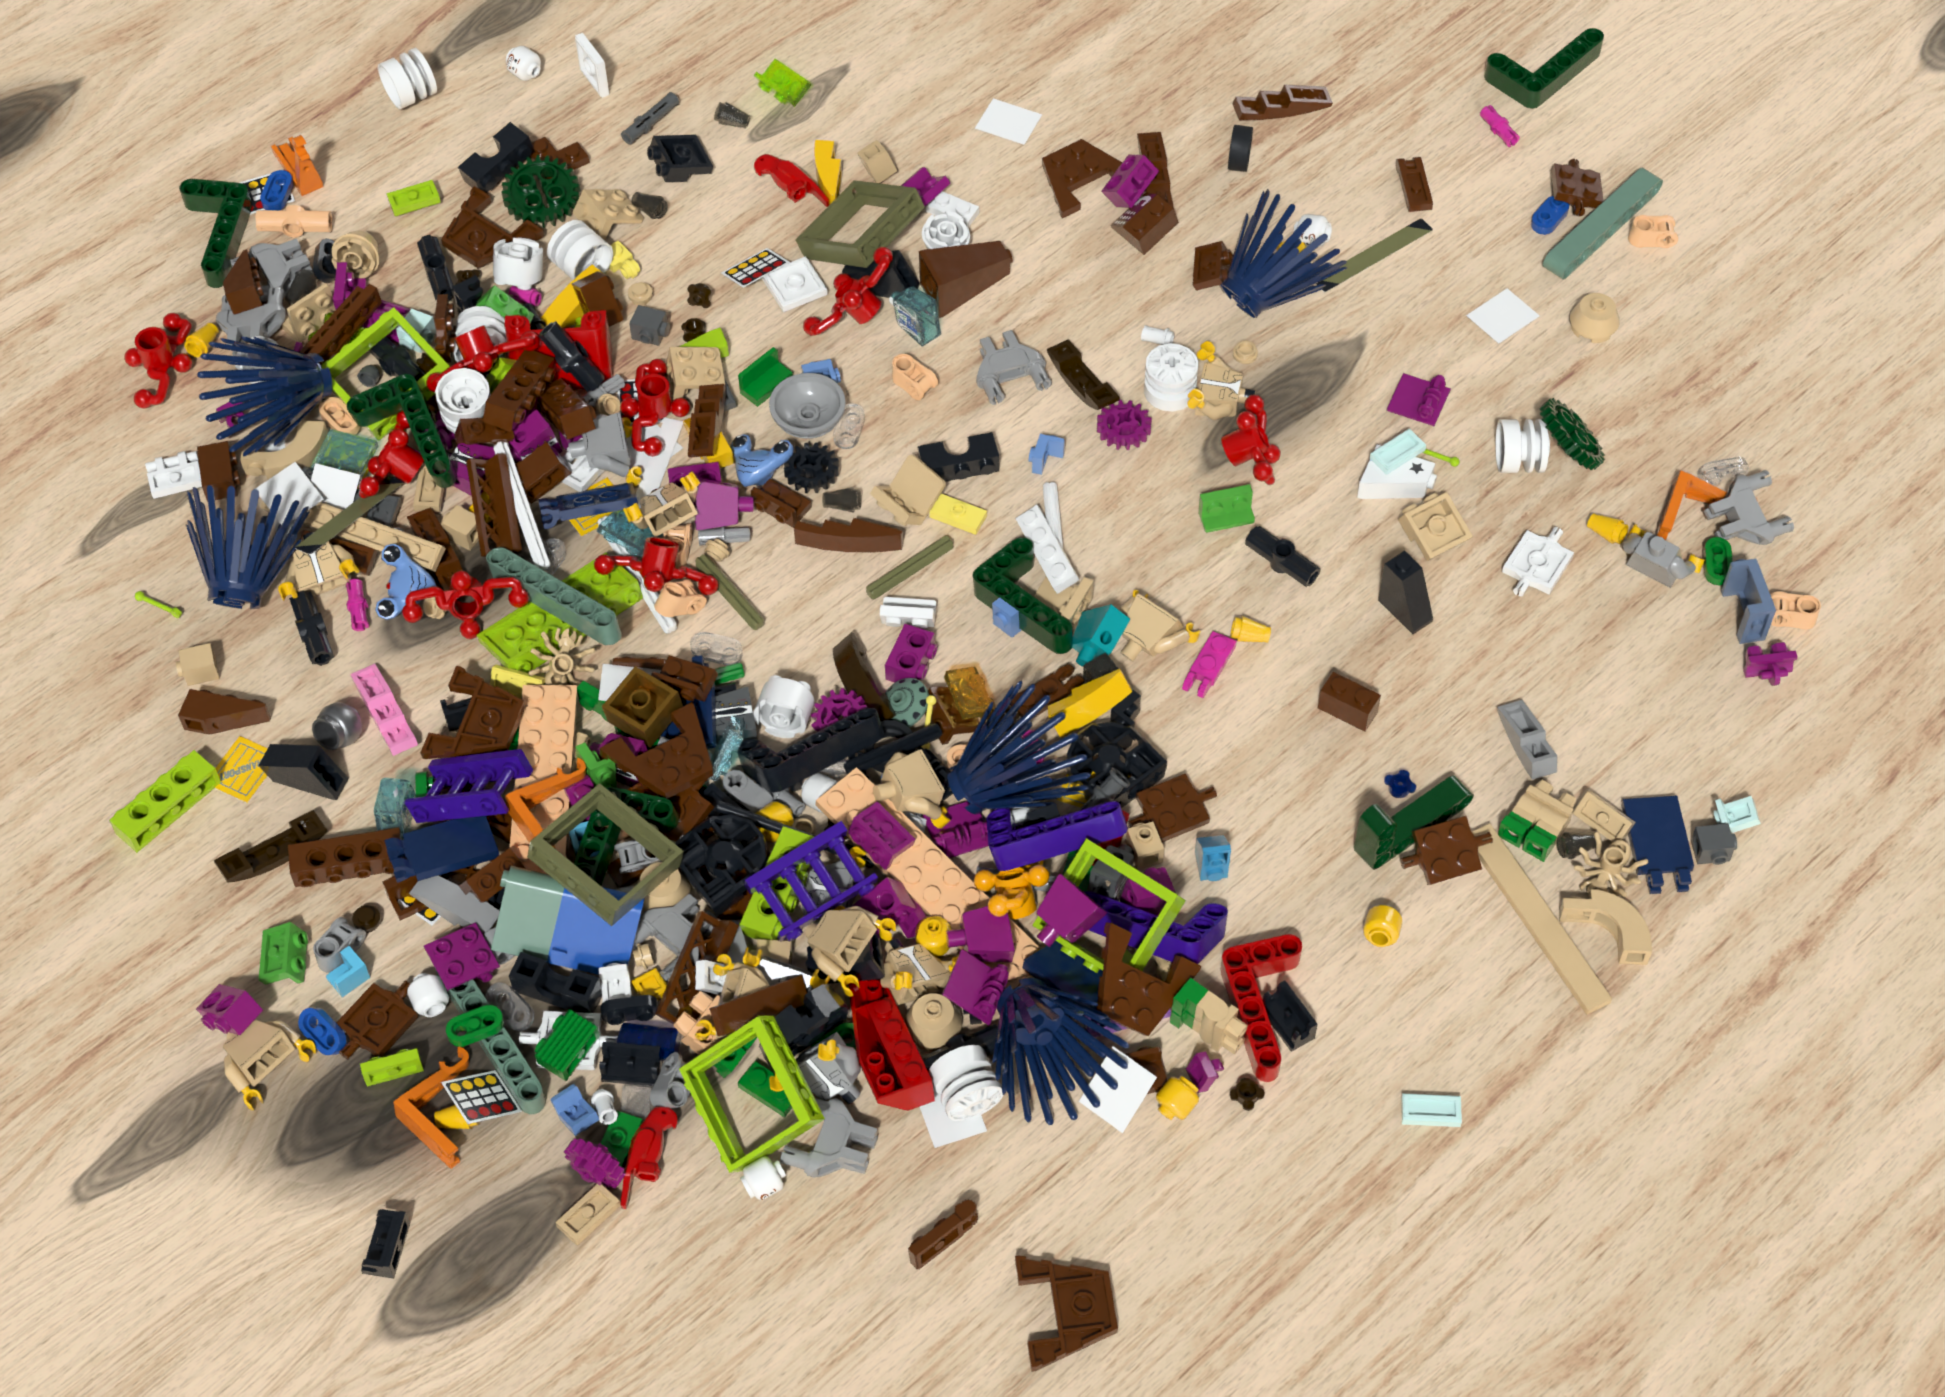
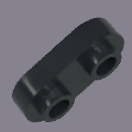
(322, 264)
(629, 1008)

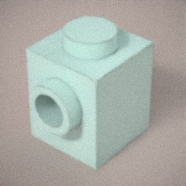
(423, 324)

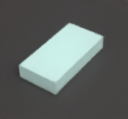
(1398, 451)
(1431, 1110)

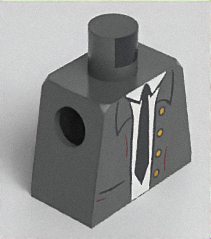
(735, 704)
(1101, 873)

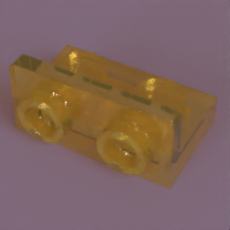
(968, 692)

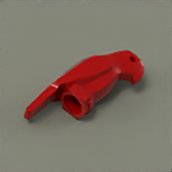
(789, 178)
(647, 1149)

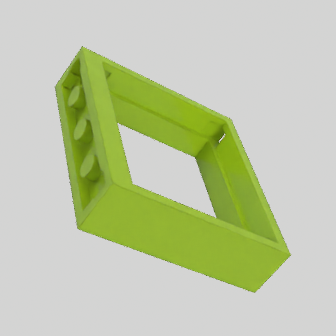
(366, 340)
(1076, 872)
(787, 1073)

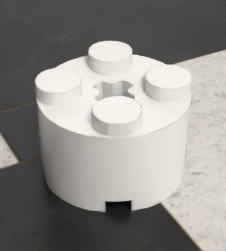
(517, 263)
(784, 706)

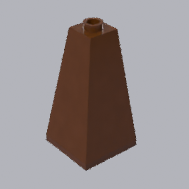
(962, 272)

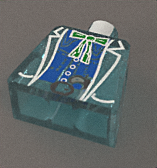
(916, 314)
(390, 803)

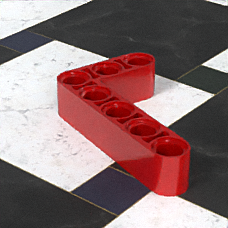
(1251, 1000)

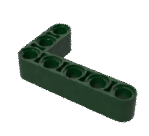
(1537, 87)
(233, 207)
(409, 401)
(996, 580)
(1384, 837)
(605, 841)

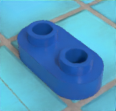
(276, 196)
(1549, 216)
(326, 1035)

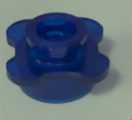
(1397, 790)

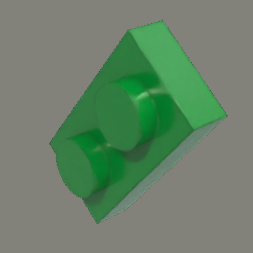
(757, 1084)

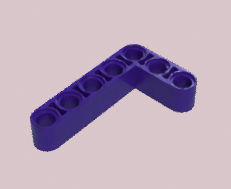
(1053, 837)
(1189, 941)

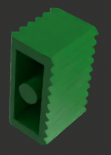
(567, 1044)

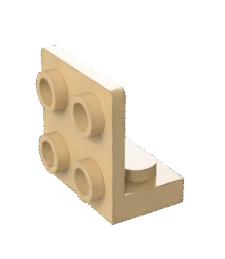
(308, 313)
(692, 368)
(1069, 602)

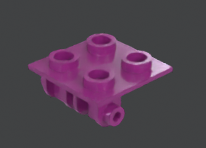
(1419, 398)
(962, 834)
(462, 957)
(976, 986)

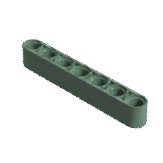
(1602, 223)
(557, 597)
(504, 1064)

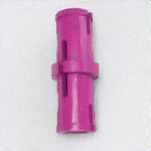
(1499, 125)
(357, 605)

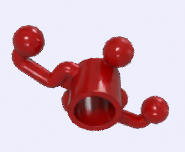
(853, 296)
(480, 352)
(156, 354)
(652, 404)
(1252, 442)
(394, 458)
(657, 566)
(462, 585)

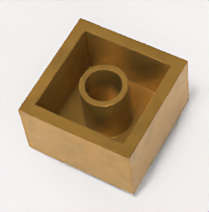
(642, 706)

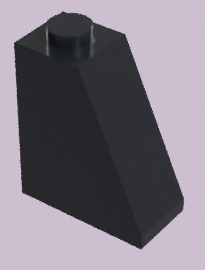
(896, 277)
(1405, 592)
(304, 769)
(867, 967)

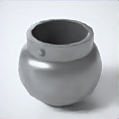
(337, 726)

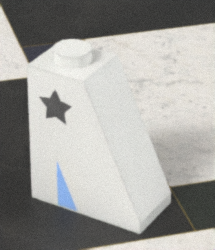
(1406, 481)

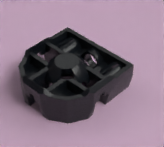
(1110, 742)
(729, 850)
(822, 1014)

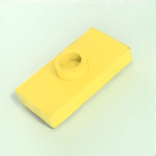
(958, 514)
(513, 680)

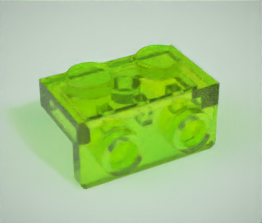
(783, 82)

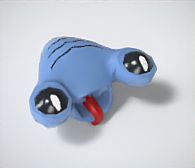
(758, 465)
(405, 579)

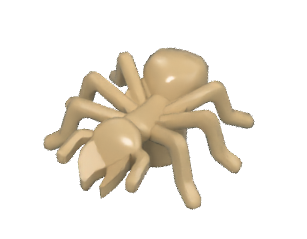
(562, 663)
(1610, 866)

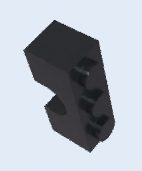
(487, 172)
(980, 458)
(537, 980)

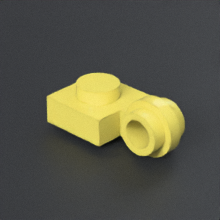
(624, 261)

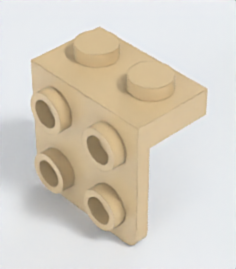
(603, 208)
(910, 492)

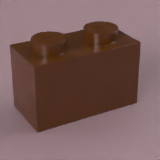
(596, 294)
(218, 469)
(541, 471)
(1349, 701)

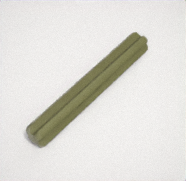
(909, 567)
(731, 593)

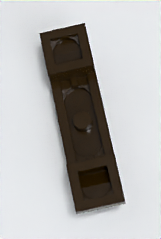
(1079, 377)
(857, 677)
(271, 853)

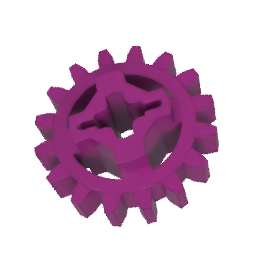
(1124, 425)
(836, 706)
(594, 1163)

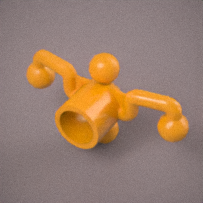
(1013, 889)

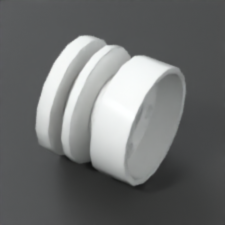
(408, 78)
(577, 247)
(479, 316)
(1170, 376)
(461, 396)
(1528, 445)
(965, 1082)

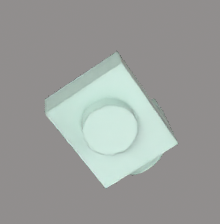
(1739, 814)

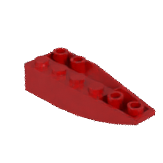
(887, 1049)

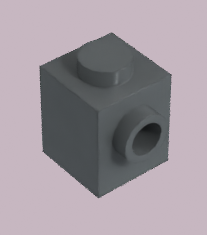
(649, 325)
(1713, 844)

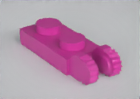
(1210, 663)

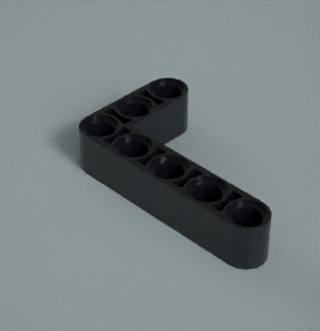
(812, 754)

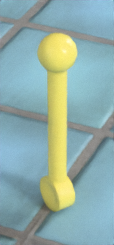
(930, 700)

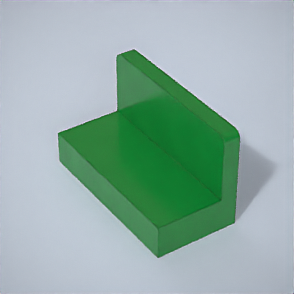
(762, 377)

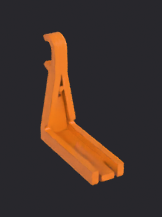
(298, 165)
(1693, 489)
(523, 799)
(410, 1103)

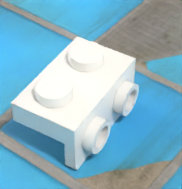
(908, 611)

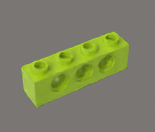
(159, 814)
(754, 921)

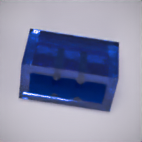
(665, 1037)

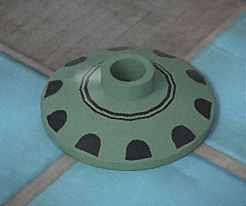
(913, 701)

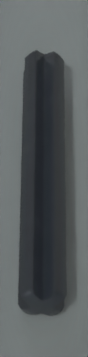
(900, 745)

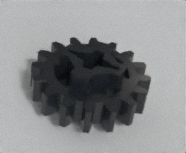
(811, 468)

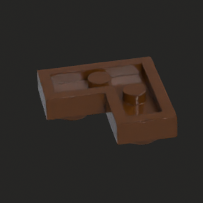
(572, 154)

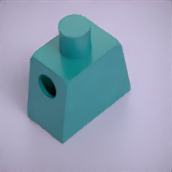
(1098, 632)

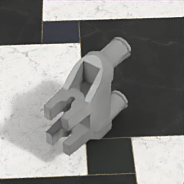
(278, 264)
(254, 322)
(1009, 364)
(1745, 513)
(671, 928)
(833, 1143)

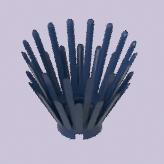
(1279, 276)
(294, 381)
(233, 566)
(1000, 773)
(1036, 1020)

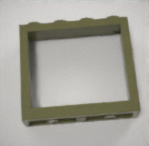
(902, 206)
(581, 884)

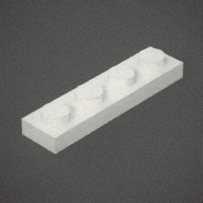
(1047, 549)

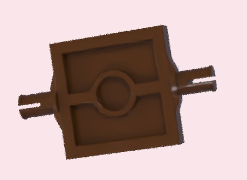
(1577, 186)
(444, 327)
(1173, 807)
(691, 810)
(1446, 850)
(376, 1020)

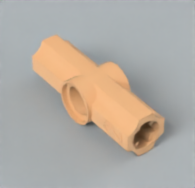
(293, 221)

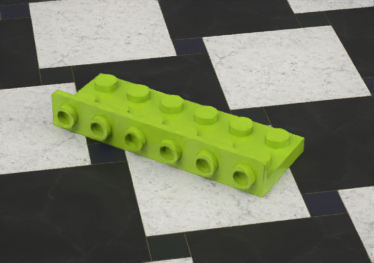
(521, 630)

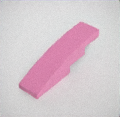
(384, 709)

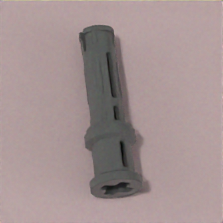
(1108, 789)

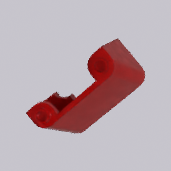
(592, 335)

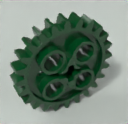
(561, 184)
(1572, 434)

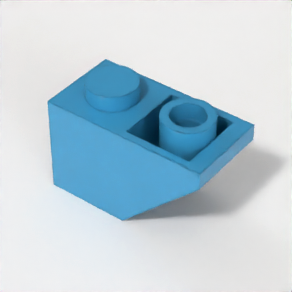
(1212, 857)

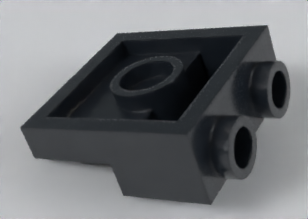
(678, 157)

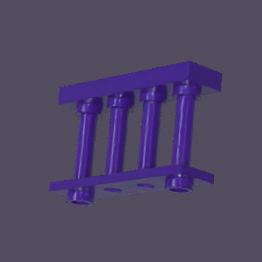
(464, 770)
(786, 868)

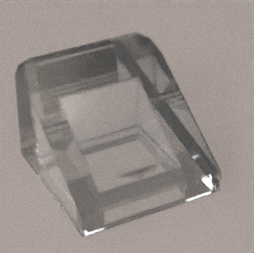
(636, 1100)

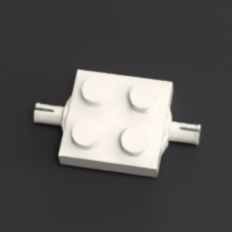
(1538, 562)
(545, 1030)

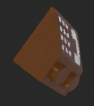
(1146, 222)

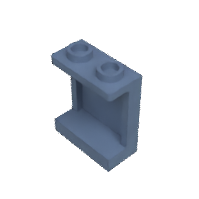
(1747, 582)

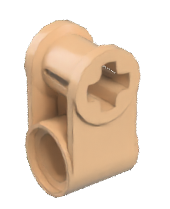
(1651, 230)
(912, 376)
(683, 536)
(679, 599)
(1795, 610)

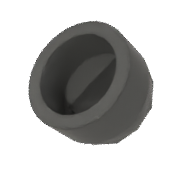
(368, 375)

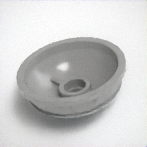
(807, 405)

